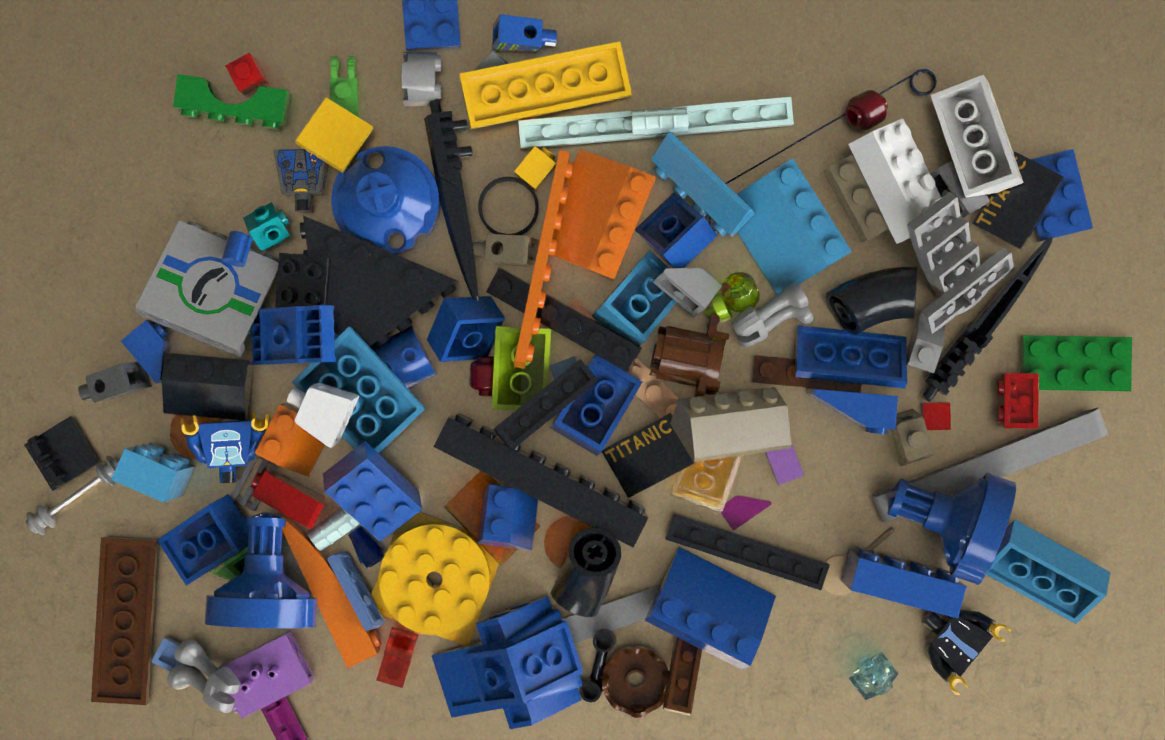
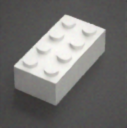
(895, 175)

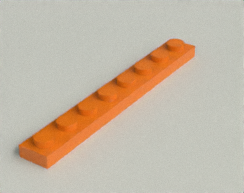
(541, 270)

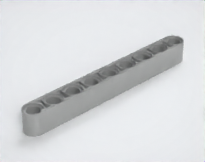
(1007, 457)

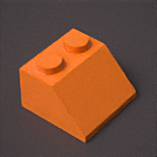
(288, 443)

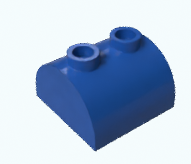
(406, 357)

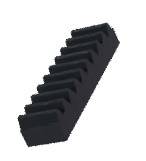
(545, 405)

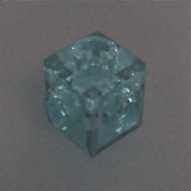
(873, 675)

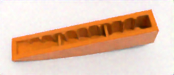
(343, 623)

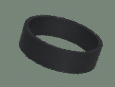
(504, 179)

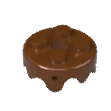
(629, 699)

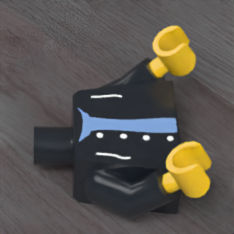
(958, 641)

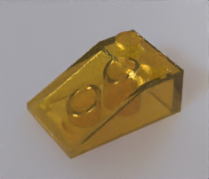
(707, 482)

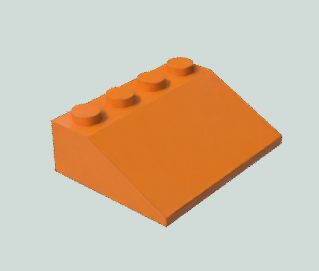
(600, 213)

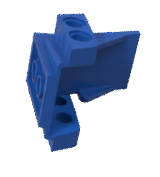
(519, 665)

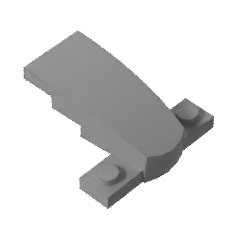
(953, 262)

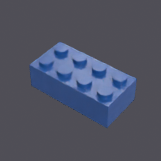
(903, 583)

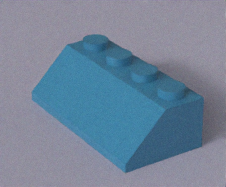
(701, 185)
(1048, 573)

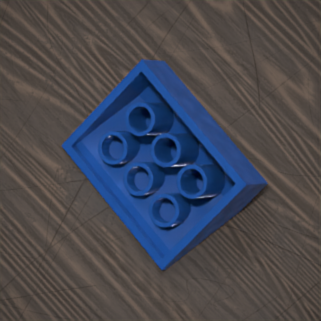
(711, 609)

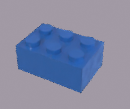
(372, 491)

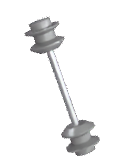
(45, 516)

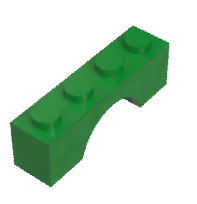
(266, 106)

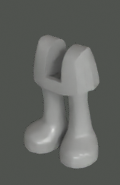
(753, 325)
(215, 688)

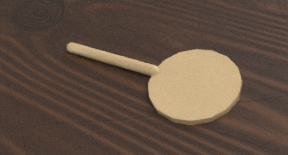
(837, 563)

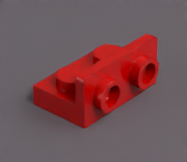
(1019, 400)

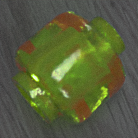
(740, 291)

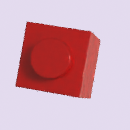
(246, 74)

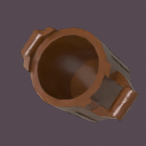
(690, 356)

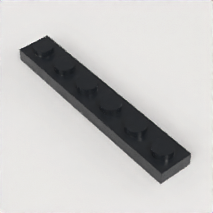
(567, 321)
(747, 551)

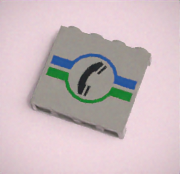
(203, 294)

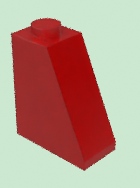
(288, 497)

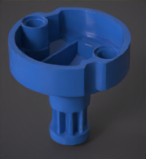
(386, 199)
(968, 523)
(262, 593)

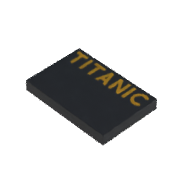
(1018, 209)
(647, 456)

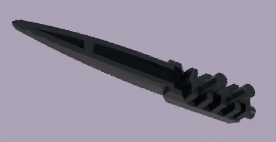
(448, 178)
(978, 333)

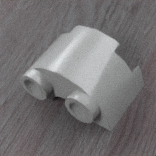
(419, 78)

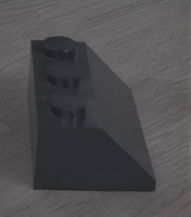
(206, 386)

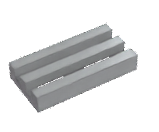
(244, 501)

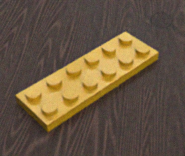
(545, 85)

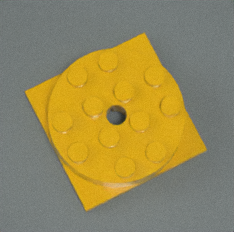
(407, 594)

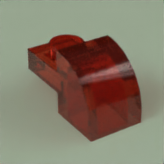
(397, 657)

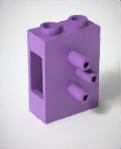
(269, 673)

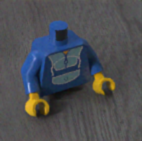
(225, 443)

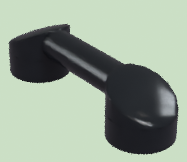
(592, 686)

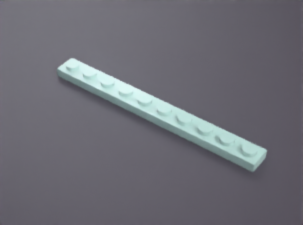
(618, 125)

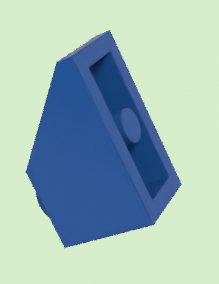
(148, 347)

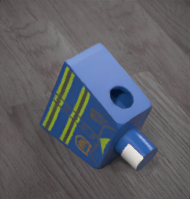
(510, 36)

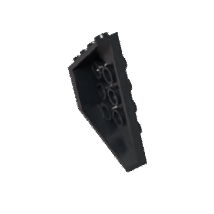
(370, 285)

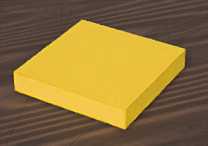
(334, 135)

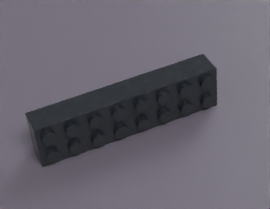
(541, 480)

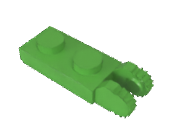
(345, 90)

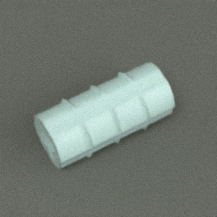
(659, 121)
(332, 529)

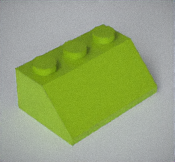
(517, 385)

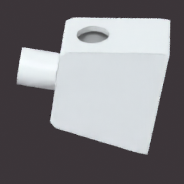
(323, 411)

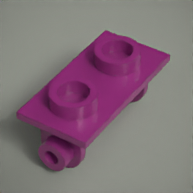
(283, 721)

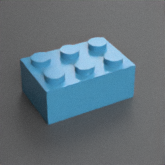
(154, 471)

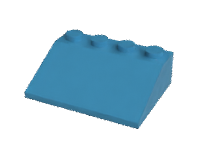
(790, 228)
(384, 401)

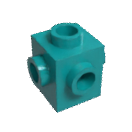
(267, 226)

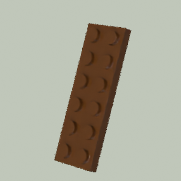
(124, 620)

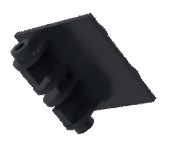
(301, 280)
(61, 453)

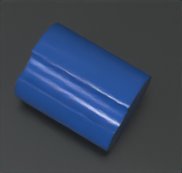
(237, 249)

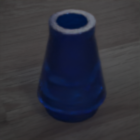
(366, 548)

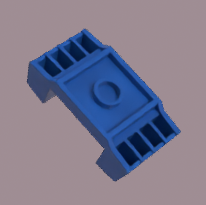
(293, 335)

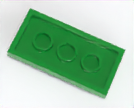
(1078, 362)

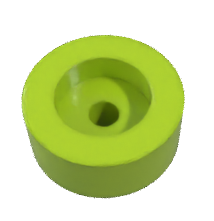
(719, 308)

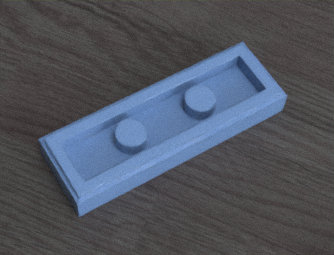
(356, 590)

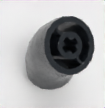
(874, 298)
(587, 572)

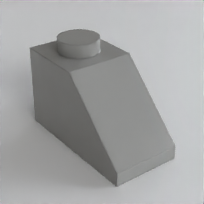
(689, 287)
(924, 348)

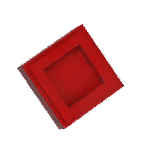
(936, 415)

